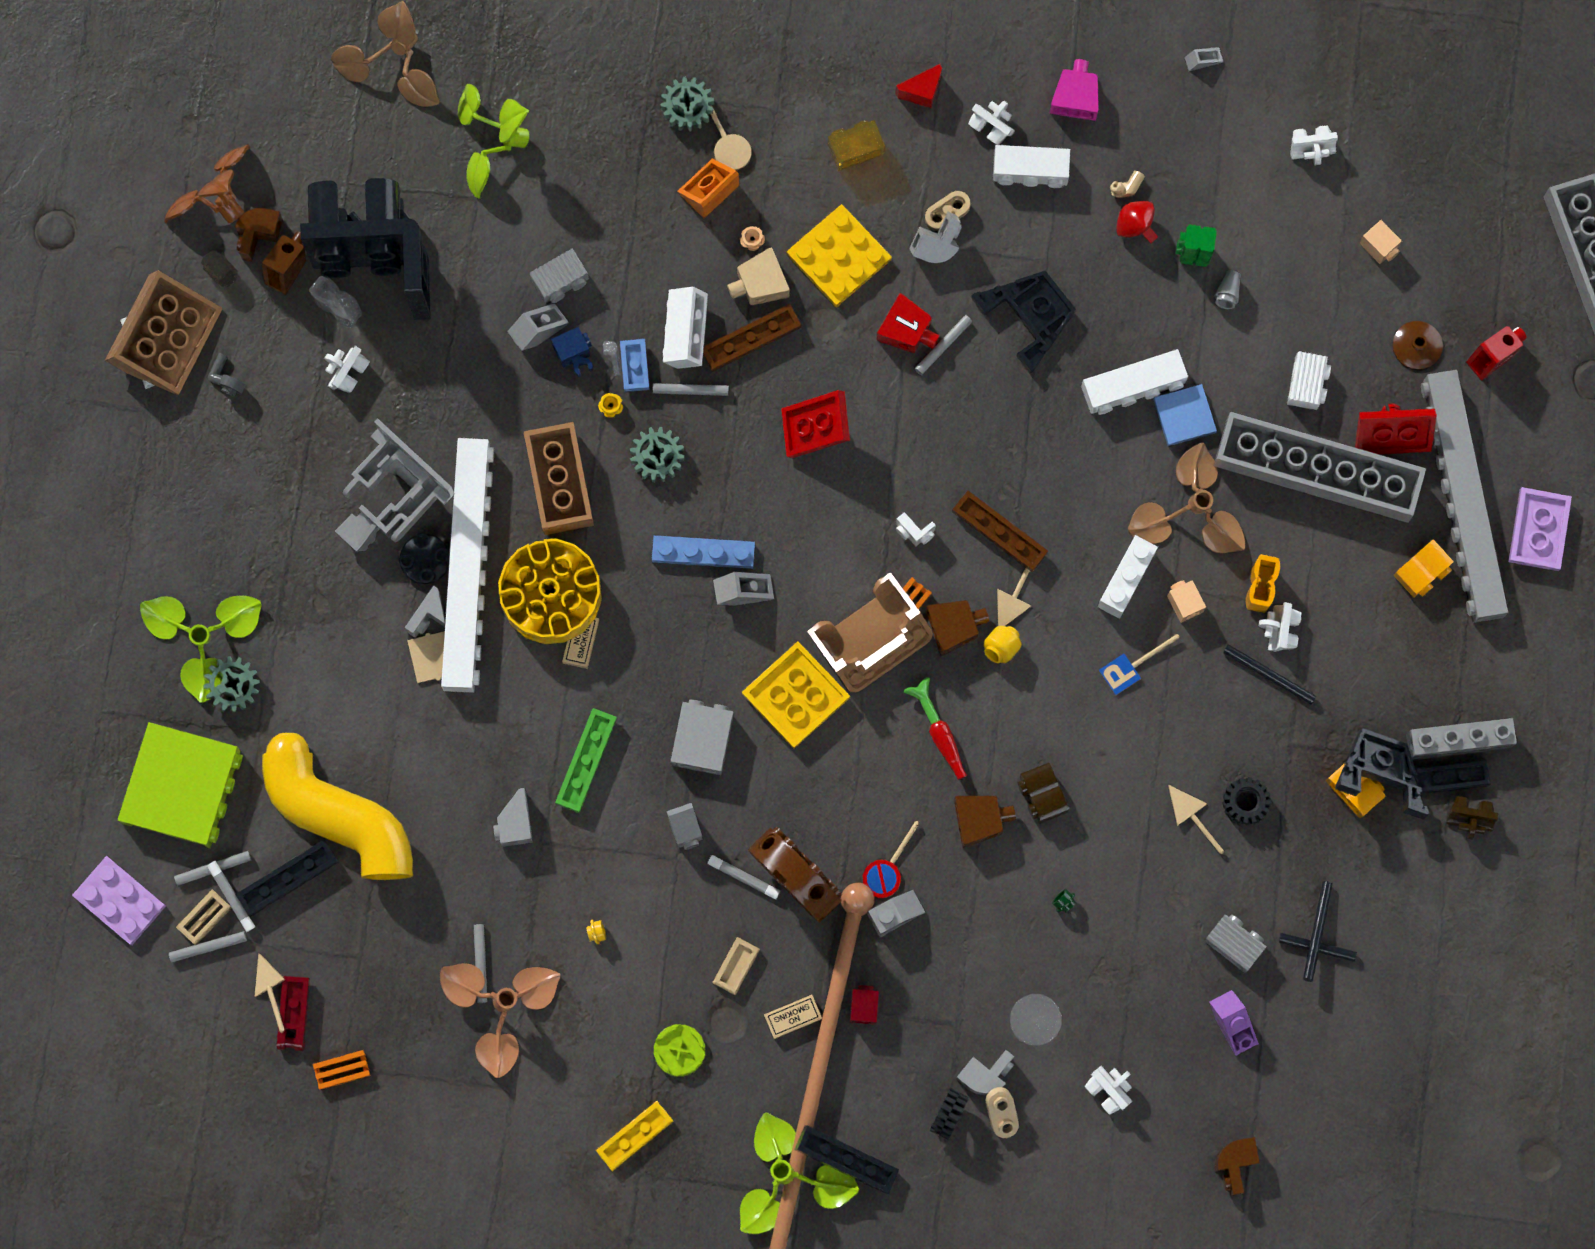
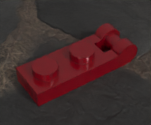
(293, 1012)

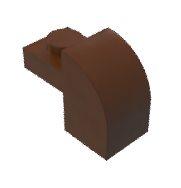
(255, 225)
(1231, 1158)

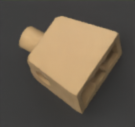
(760, 279)

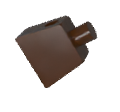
(284, 263)
(954, 624)
(981, 818)

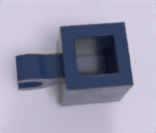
(573, 349)

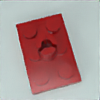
(815, 424)
(1396, 430)

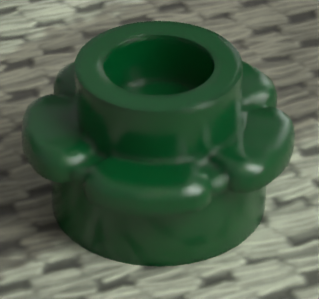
(1064, 901)

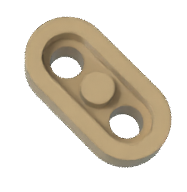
(946, 205)
(1002, 1114)

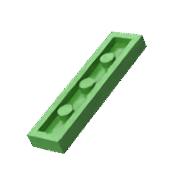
(586, 760)

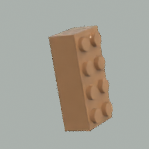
(558, 478)

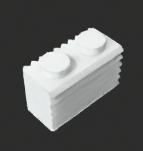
(1308, 380)

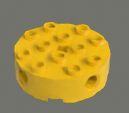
(541, 568)

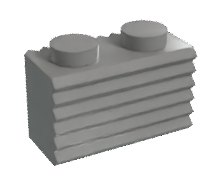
(559, 276)
(1235, 942)

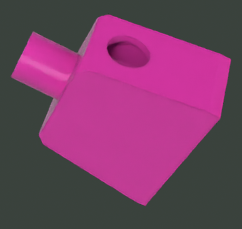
(1076, 93)

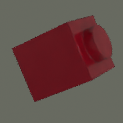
(864, 1005)

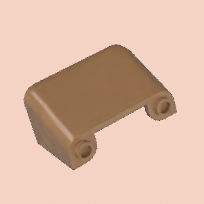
(873, 636)

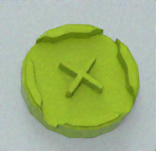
(679, 1050)

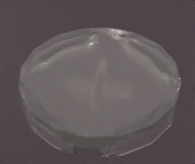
(1035, 1019)

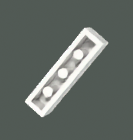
(1134, 382)

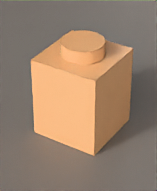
(1381, 242)
(1186, 600)

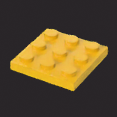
(839, 255)
(796, 695)

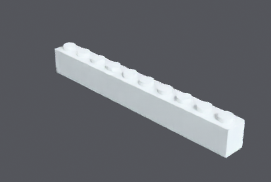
(465, 565)

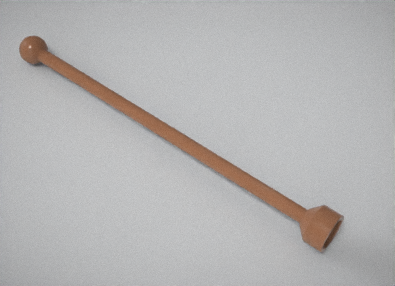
(856, 901)

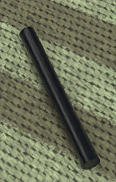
(1269, 674)
(1317, 931)

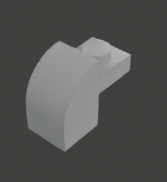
(940, 246)
(981, 1079)

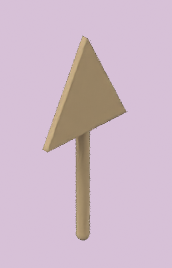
(1009, 606)
(1185, 807)
(266, 979)

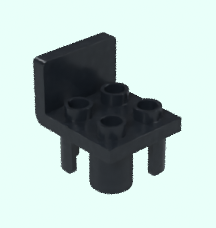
(379, 242)

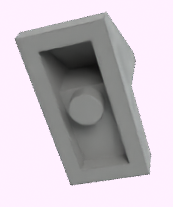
(429, 608)

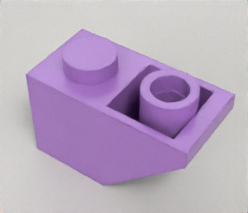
(1234, 1022)

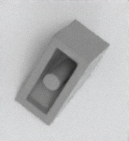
(537, 326)
(743, 588)
(514, 822)
(685, 826)
(895, 912)

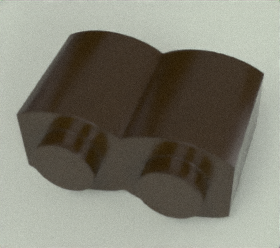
(1043, 792)

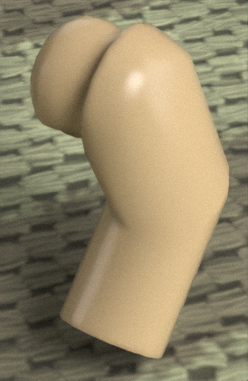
(1128, 188)

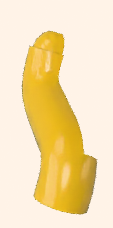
(334, 811)

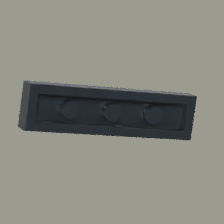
(287, 878)
(846, 1159)

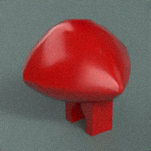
(1136, 220)

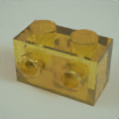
(856, 144)

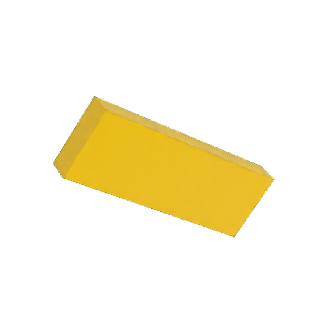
(634, 1136)

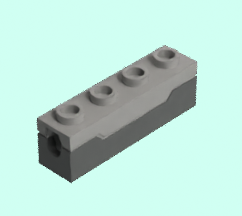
(1461, 738)

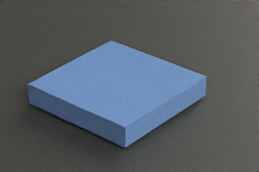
(1184, 415)

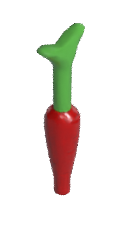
(939, 730)

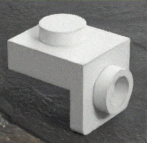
(908, 529)

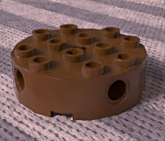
(796, 873)

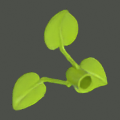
(510, 134)
(166, 613)
(771, 1141)

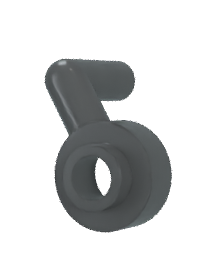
(230, 385)

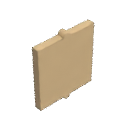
(427, 656)

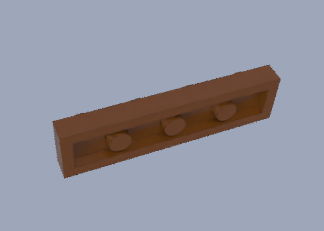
(751, 337)
(1000, 531)

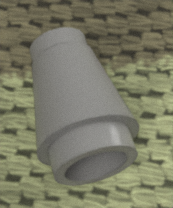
(1228, 292)

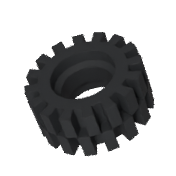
(1253, 787)
(949, 1114)

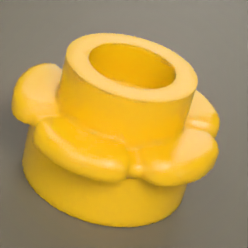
(606, 400)
(596, 931)

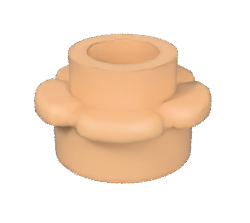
(752, 232)

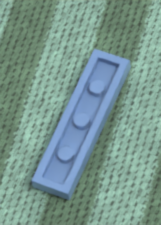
(703, 552)

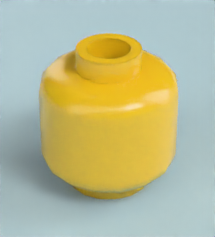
(1002, 644)

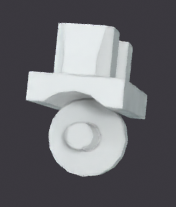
(982, 116)
(1313, 146)
(352, 359)
(1278, 625)
(1102, 1080)

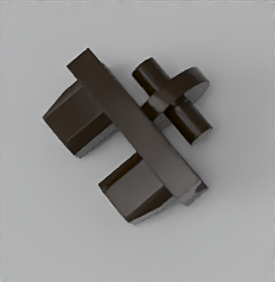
(1472, 819)

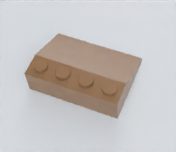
(163, 333)

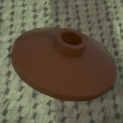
(1416, 356)

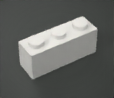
(1031, 166)
(685, 327)
(1127, 576)

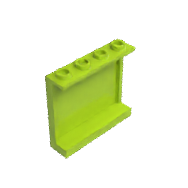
(180, 785)

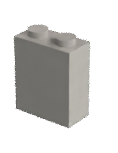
(702, 737)

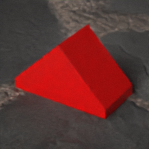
(920, 88)

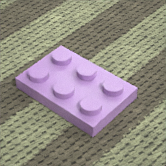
(1540, 529)
(119, 900)

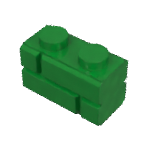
(1196, 245)

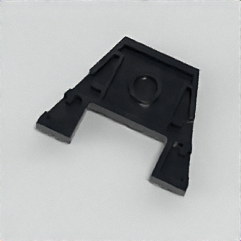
(1038, 305)
(1386, 762)

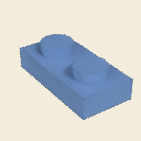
(634, 365)

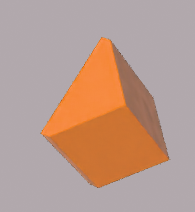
(709, 187)

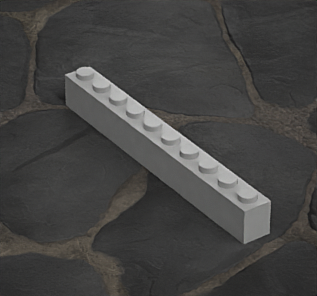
(1465, 498)

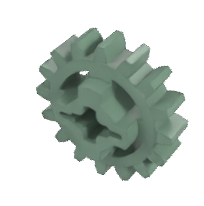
(675, 105)
(648, 458)
(225, 672)

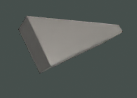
(1203, 58)

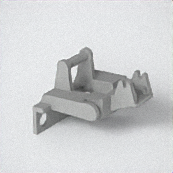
(391, 456)

